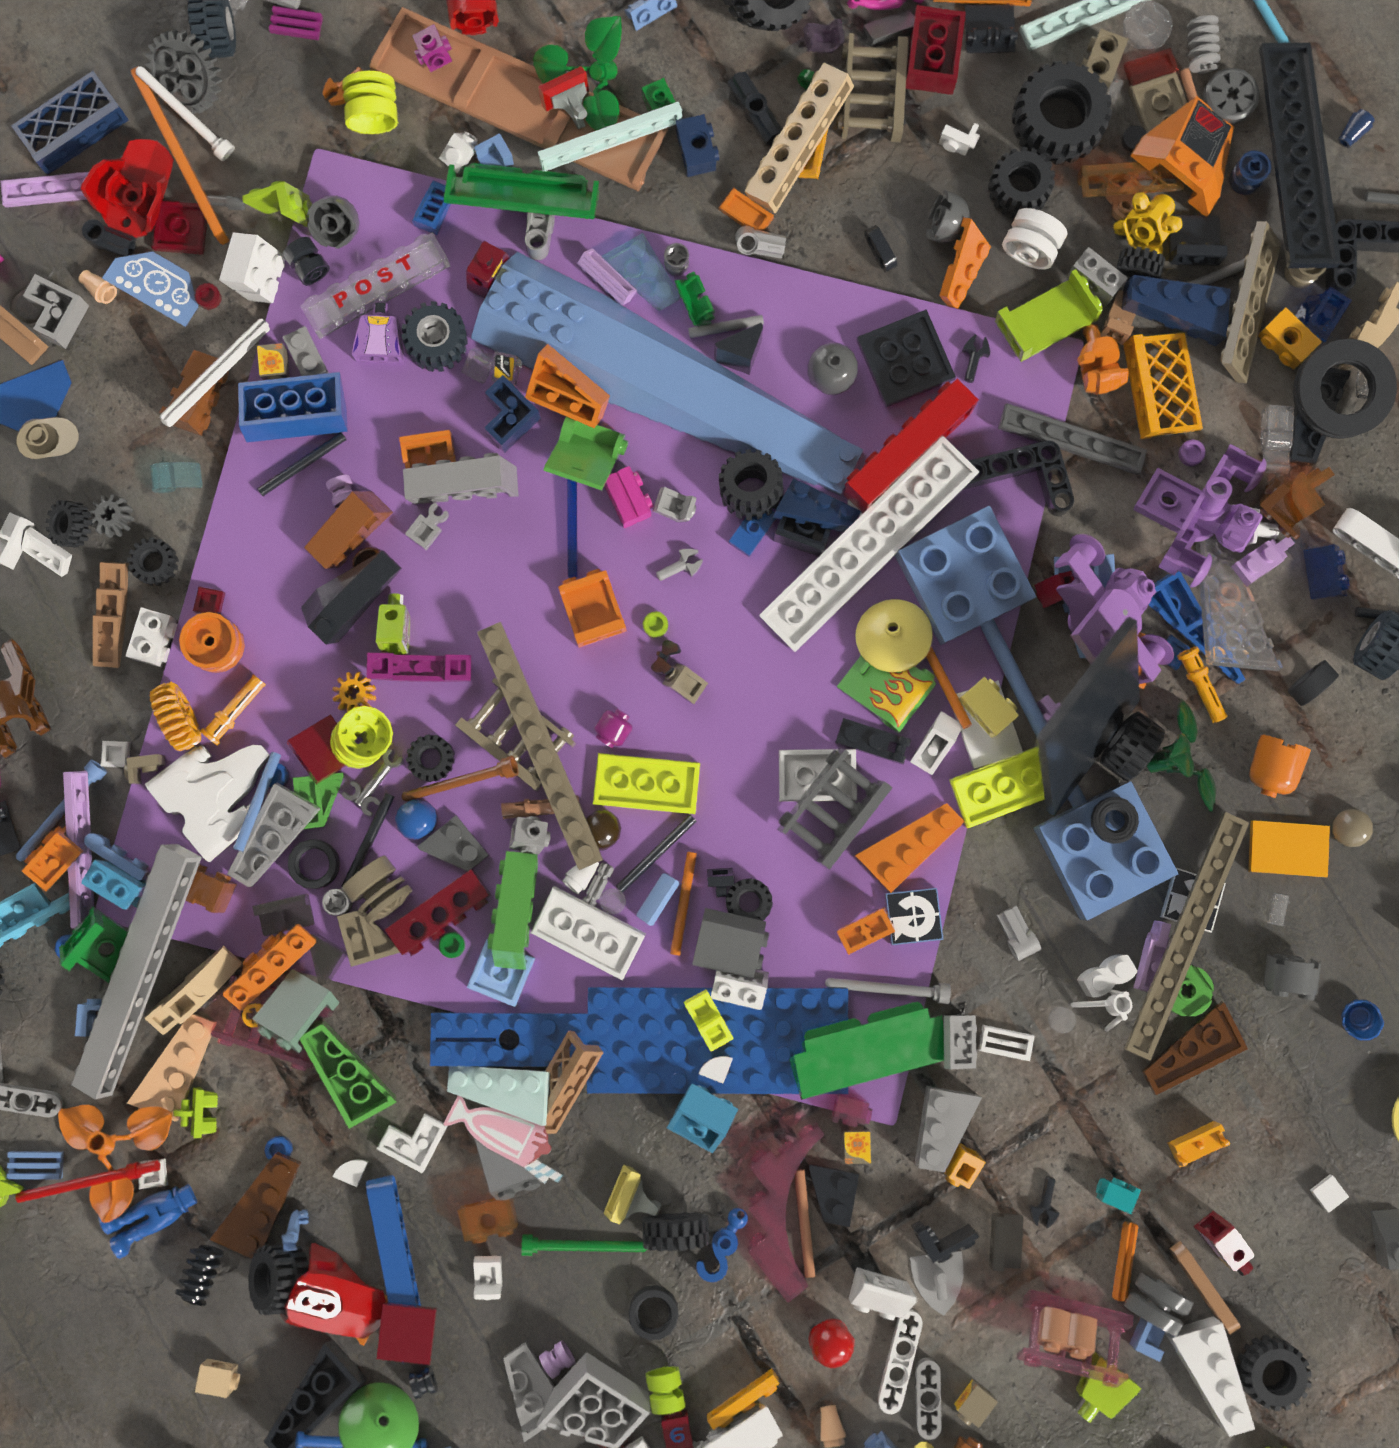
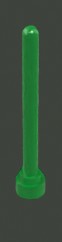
(533, 1245)

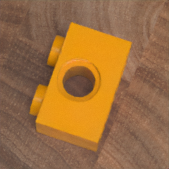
(1302, 339)

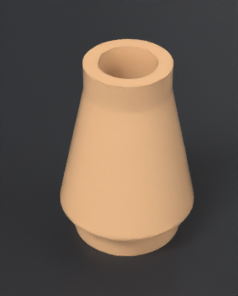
(98, 287)
(831, 1427)

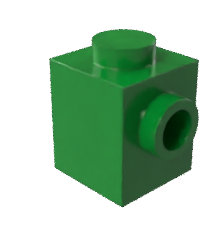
(657, 95)

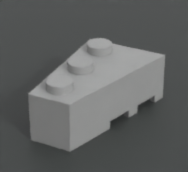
(942, 1125)

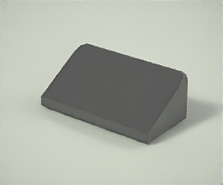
(889, 28)

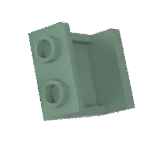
(293, 1010)

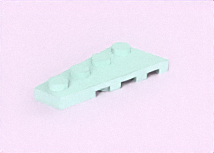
(508, 1090)

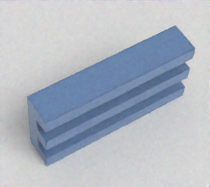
(12, 1165)

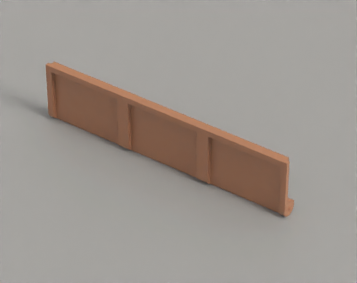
(505, 96)

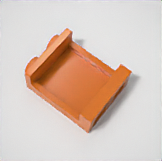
(592, 607)

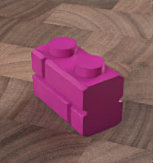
(627, 497)

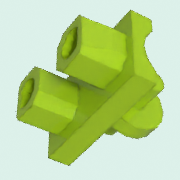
(199, 1124)

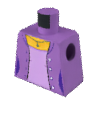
(378, 337)

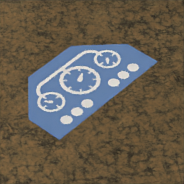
(155, 284)

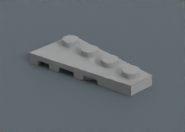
(275, 827)

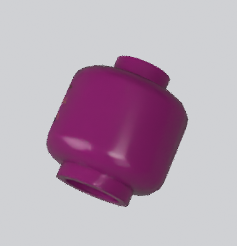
(613, 728)

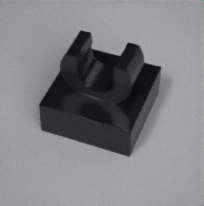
(720, 879)

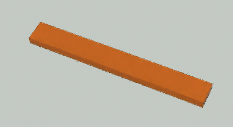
(181, 159)

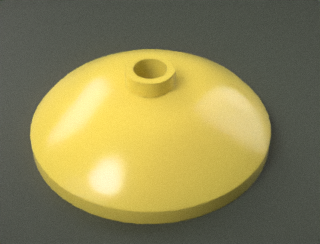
(896, 649)

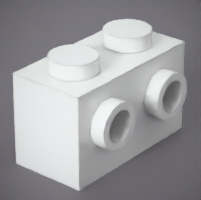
(151, 637)

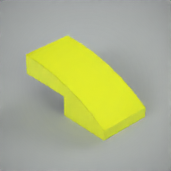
(708, 1020)

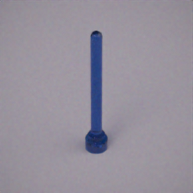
(572, 559)

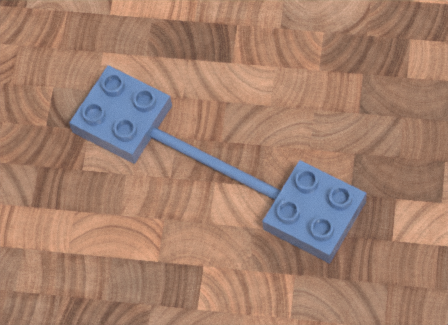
(965, 582)

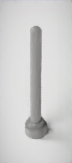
(939, 993)

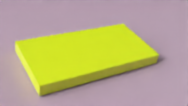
(646, 783)
(999, 788)

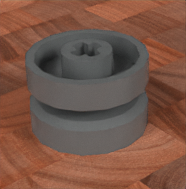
(1159, 1303)

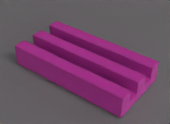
(297, 14)

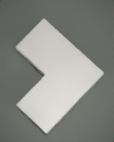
(416, 1149)

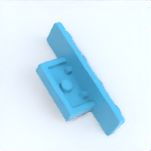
(28, 909)

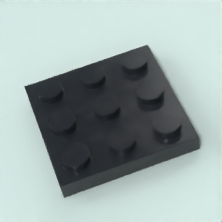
(906, 358)

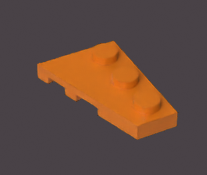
(968, 260)

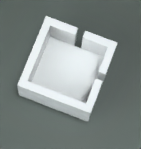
(252, 267)

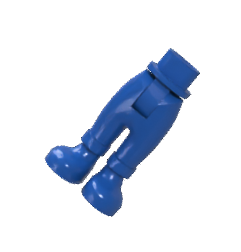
(162, 1210)

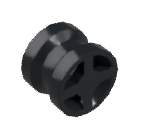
(423, 1382)

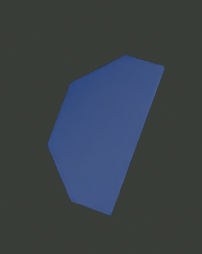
(33, 395)

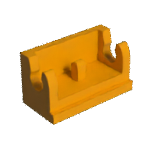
(1198, 1143)

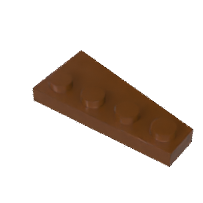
(1199, 1049)
(258, 1209)

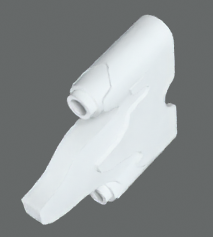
(208, 794)

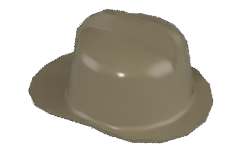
(46, 437)

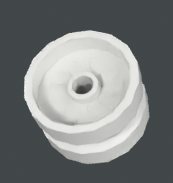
(1034, 238)

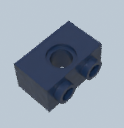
(695, 130)

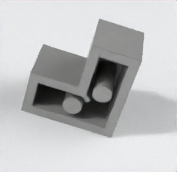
(60, 308)

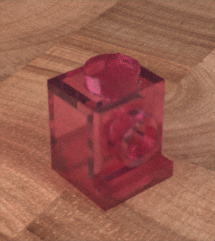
(851, 1110)

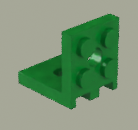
(85, 944)

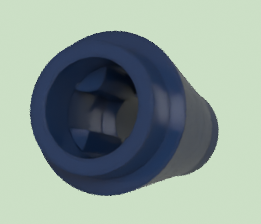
(1356, 127)

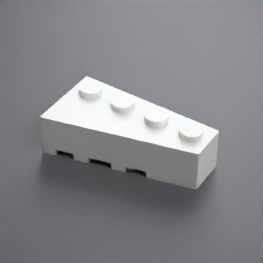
(1211, 1366)
(748, 1430)

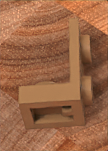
(1118, 321)

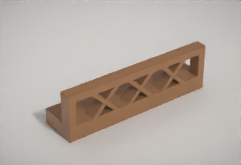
(20, 337)
(572, 1080)

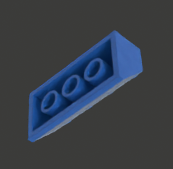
(292, 407)

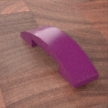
(418, 667)

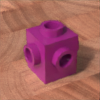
(432, 48)

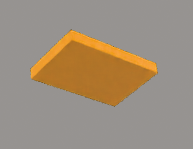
(1289, 848)

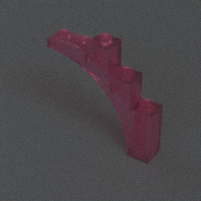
(769, 1208)

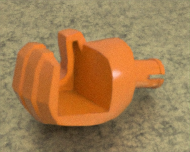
(1100, 363)

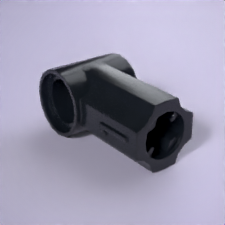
(109, 239)

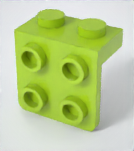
(281, 198)

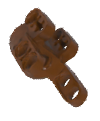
(18, 698)

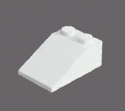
(882, 1294)

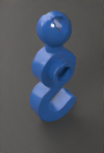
(724, 1244)

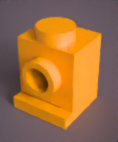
(964, 1166)

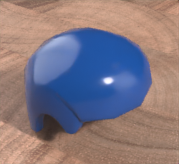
(416, 819)
(1362, 1019)

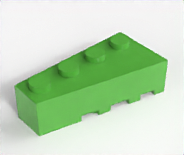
(513, 910)
(346, 1076)

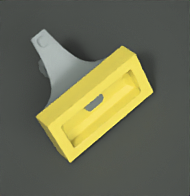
(629, 1197)

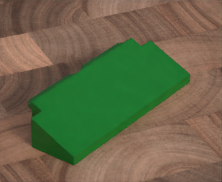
(516, 191)
(858, 1053)

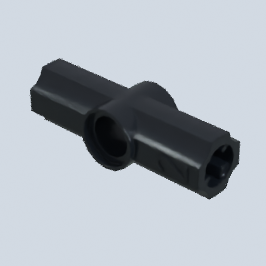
(749, 96)

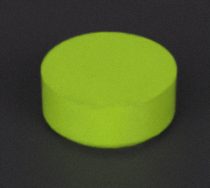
(655, 624)

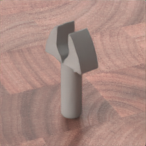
(681, 565)

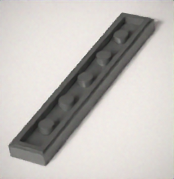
(1072, 439)

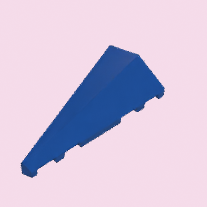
(1182, 611)

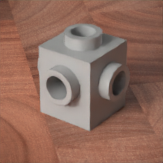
(529, 835)

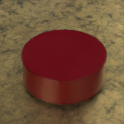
(207, 296)

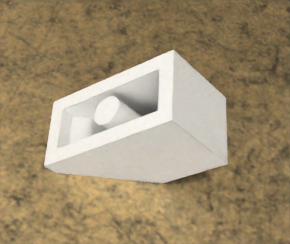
(936, 743)

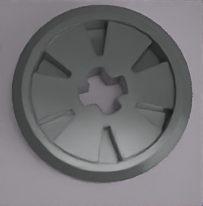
(1232, 81)

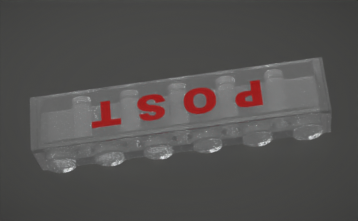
(376, 284)

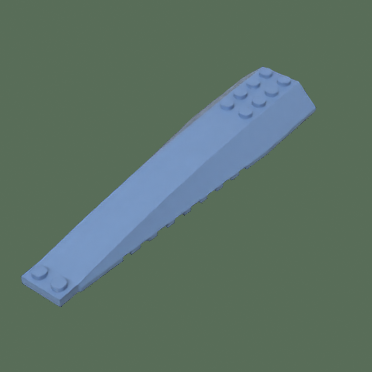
(653, 371)

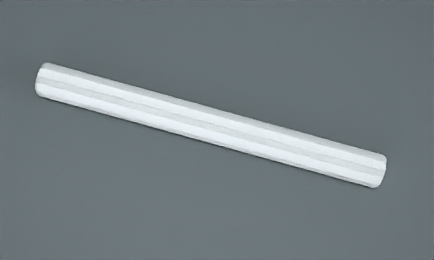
(214, 372)

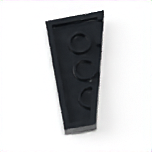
(1307, 442)

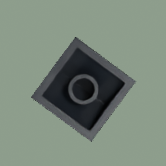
(740, 349)
(803, 537)

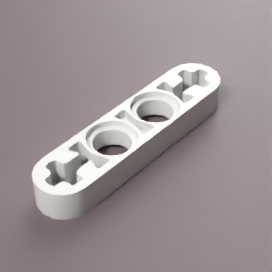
(902, 1361)

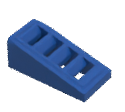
(426, 224)

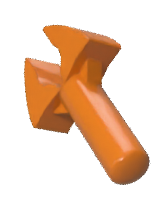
(331, 86)

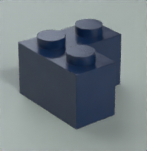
(514, 417)

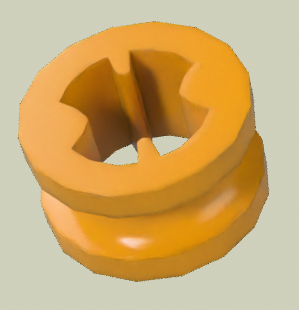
(245, 1014)

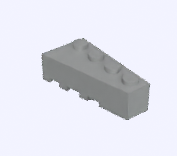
(460, 479)

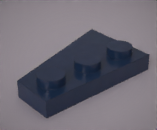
(812, 505)

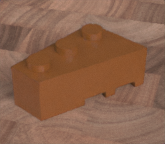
(197, 417)
(347, 528)
(211, 890)

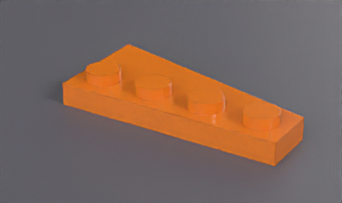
(907, 848)

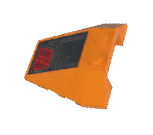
(1193, 148)

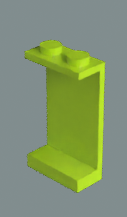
(1049, 317)

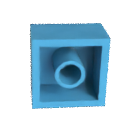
(702, 1118)

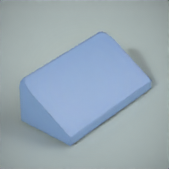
(657, 899)

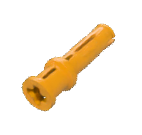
(1198, 674)
(222, 721)

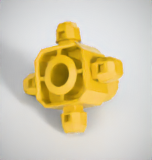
(1149, 222)

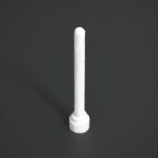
(221, 148)

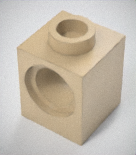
(217, 1378)

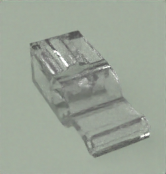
(1277, 437)

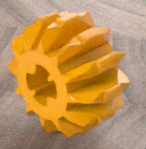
(346, 689)

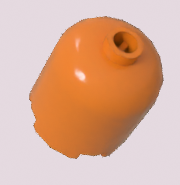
(1277, 766)

